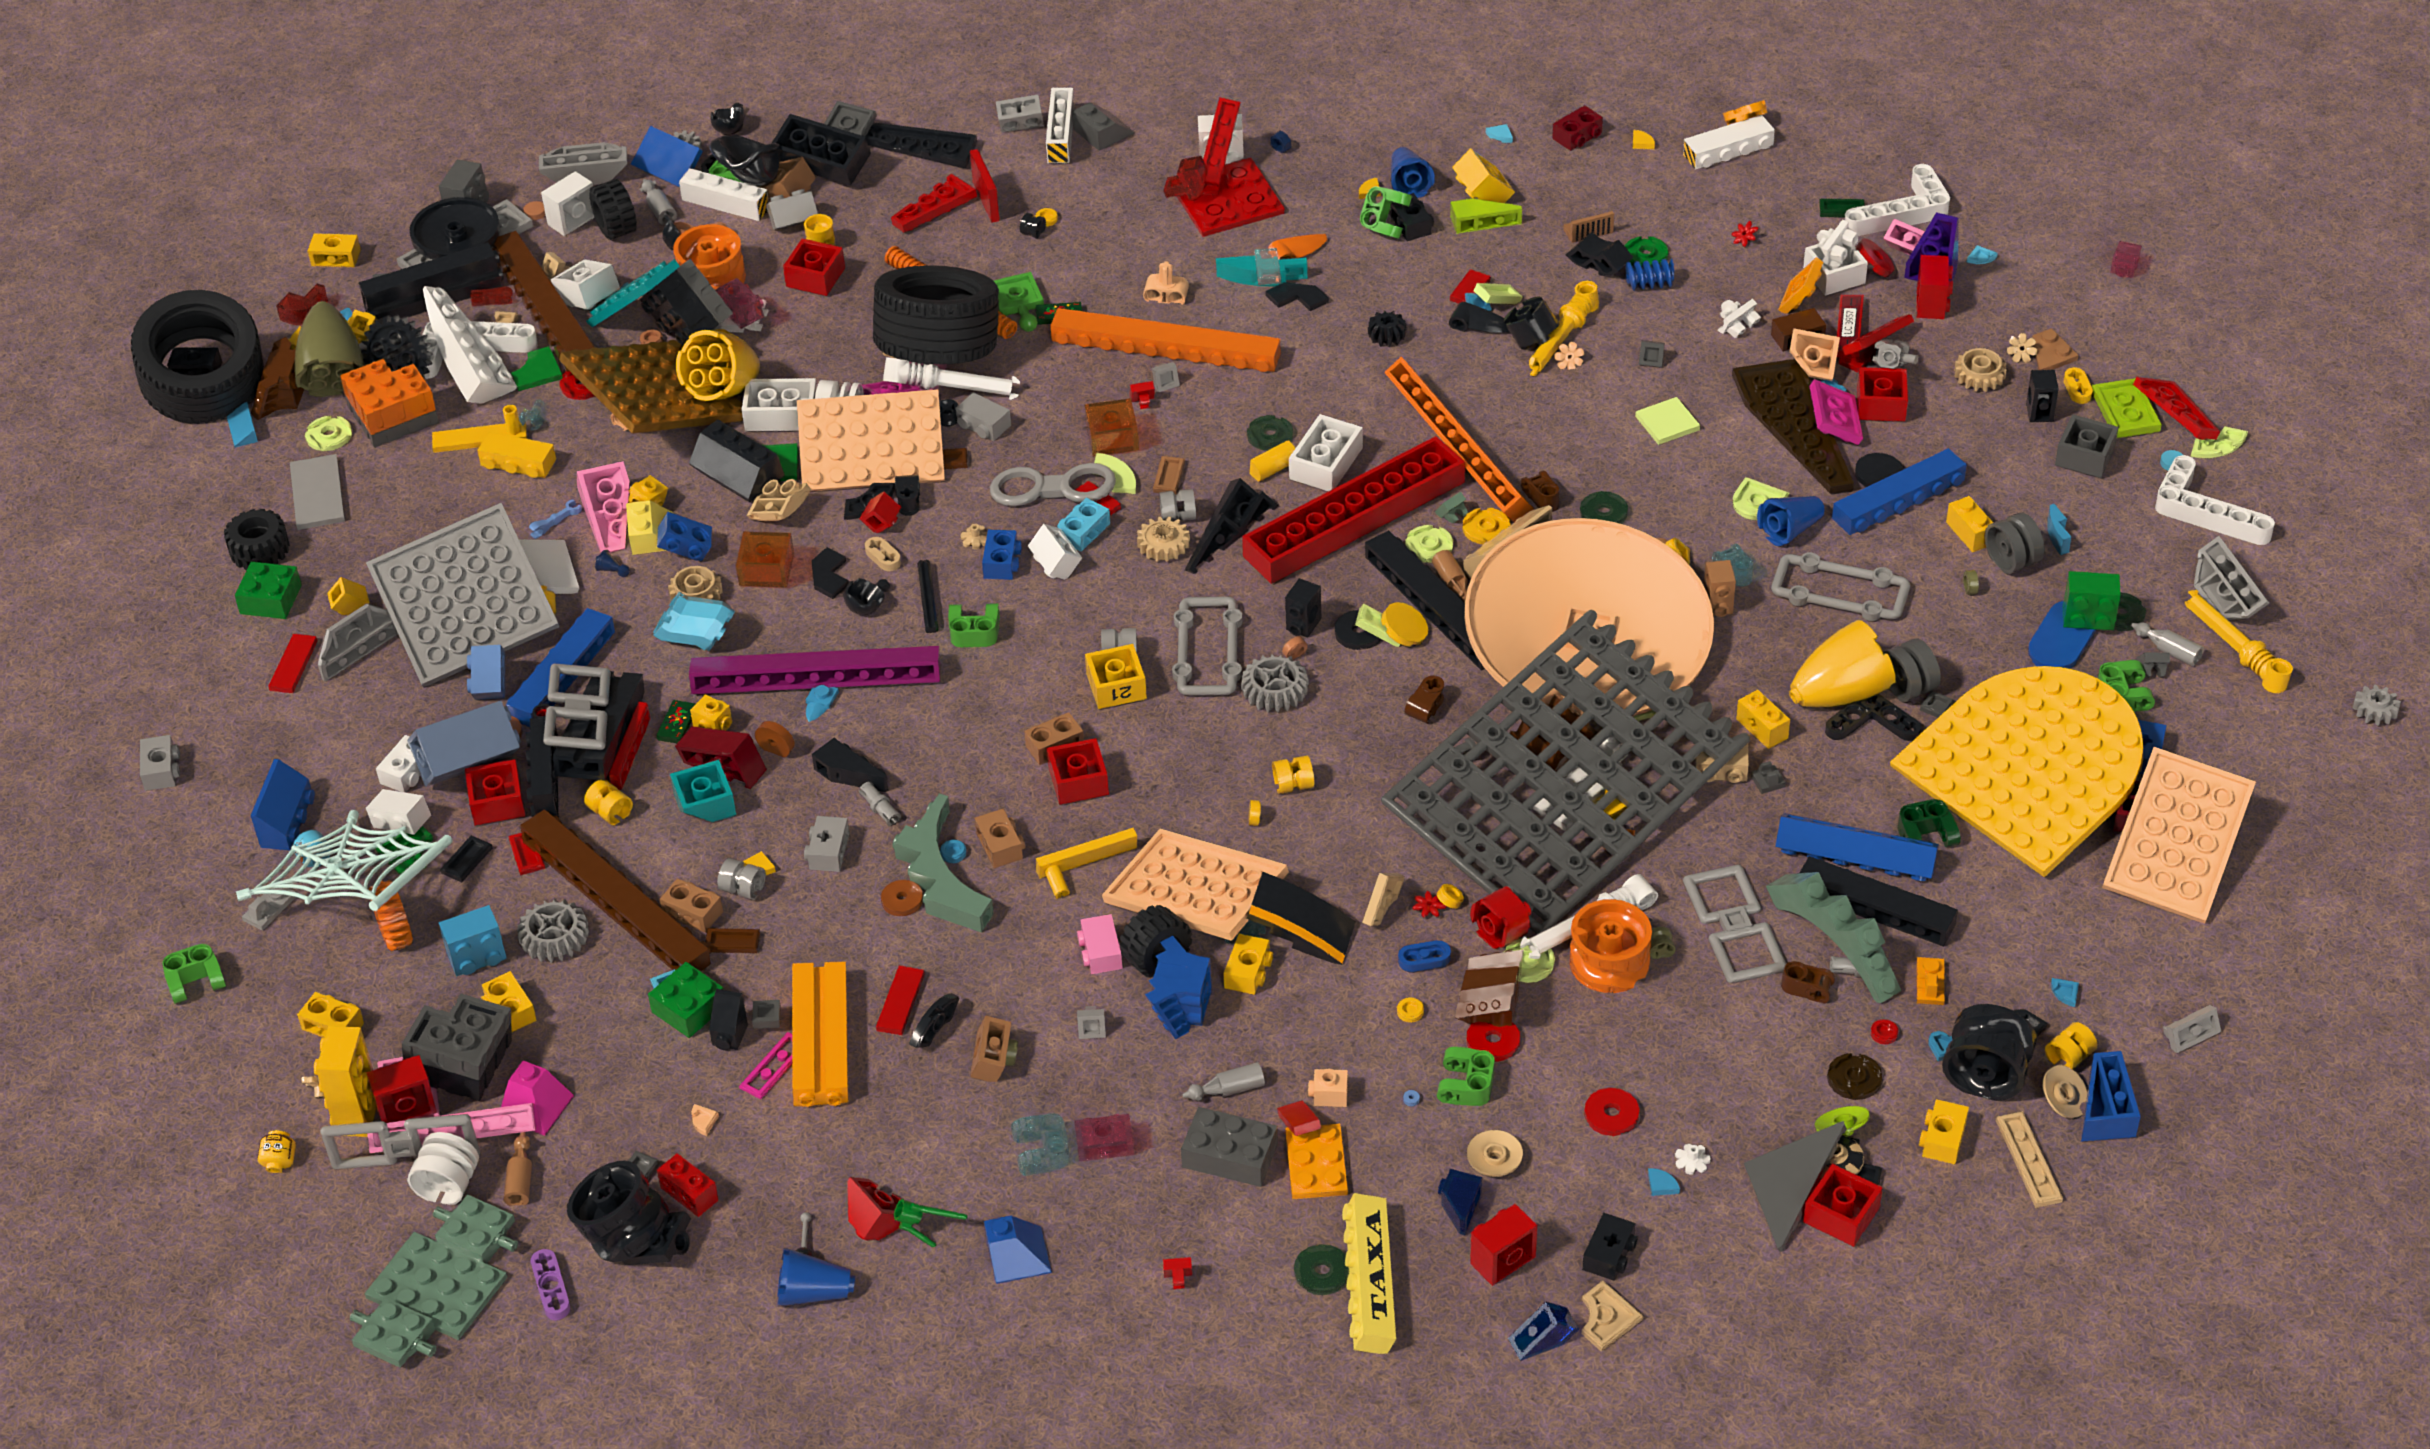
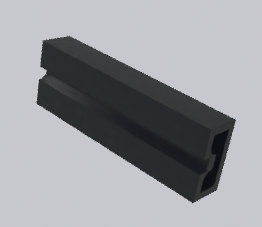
(456, 273)
(595, 764)

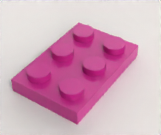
(1836, 412)

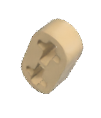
(886, 550)

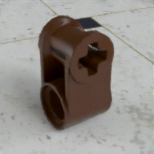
(1541, 490)
(1426, 699)
(1806, 981)

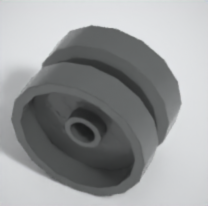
(2014, 542)
(1914, 669)

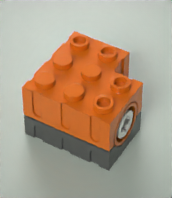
(389, 401)

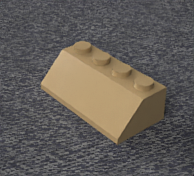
(1532, 518)

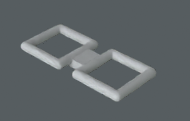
(577, 707)
(1734, 923)
(393, 1143)

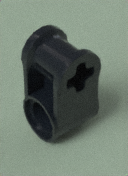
(908, 493)

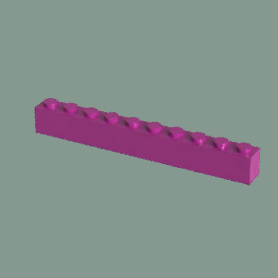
(813, 669)

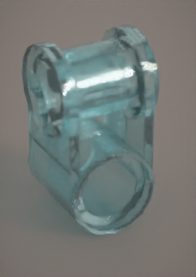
(1740, 562)

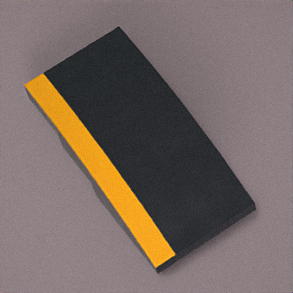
(1301, 918)

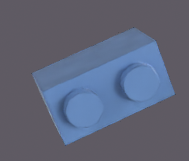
(487, 672)

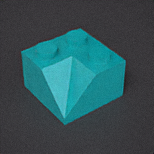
(704, 792)

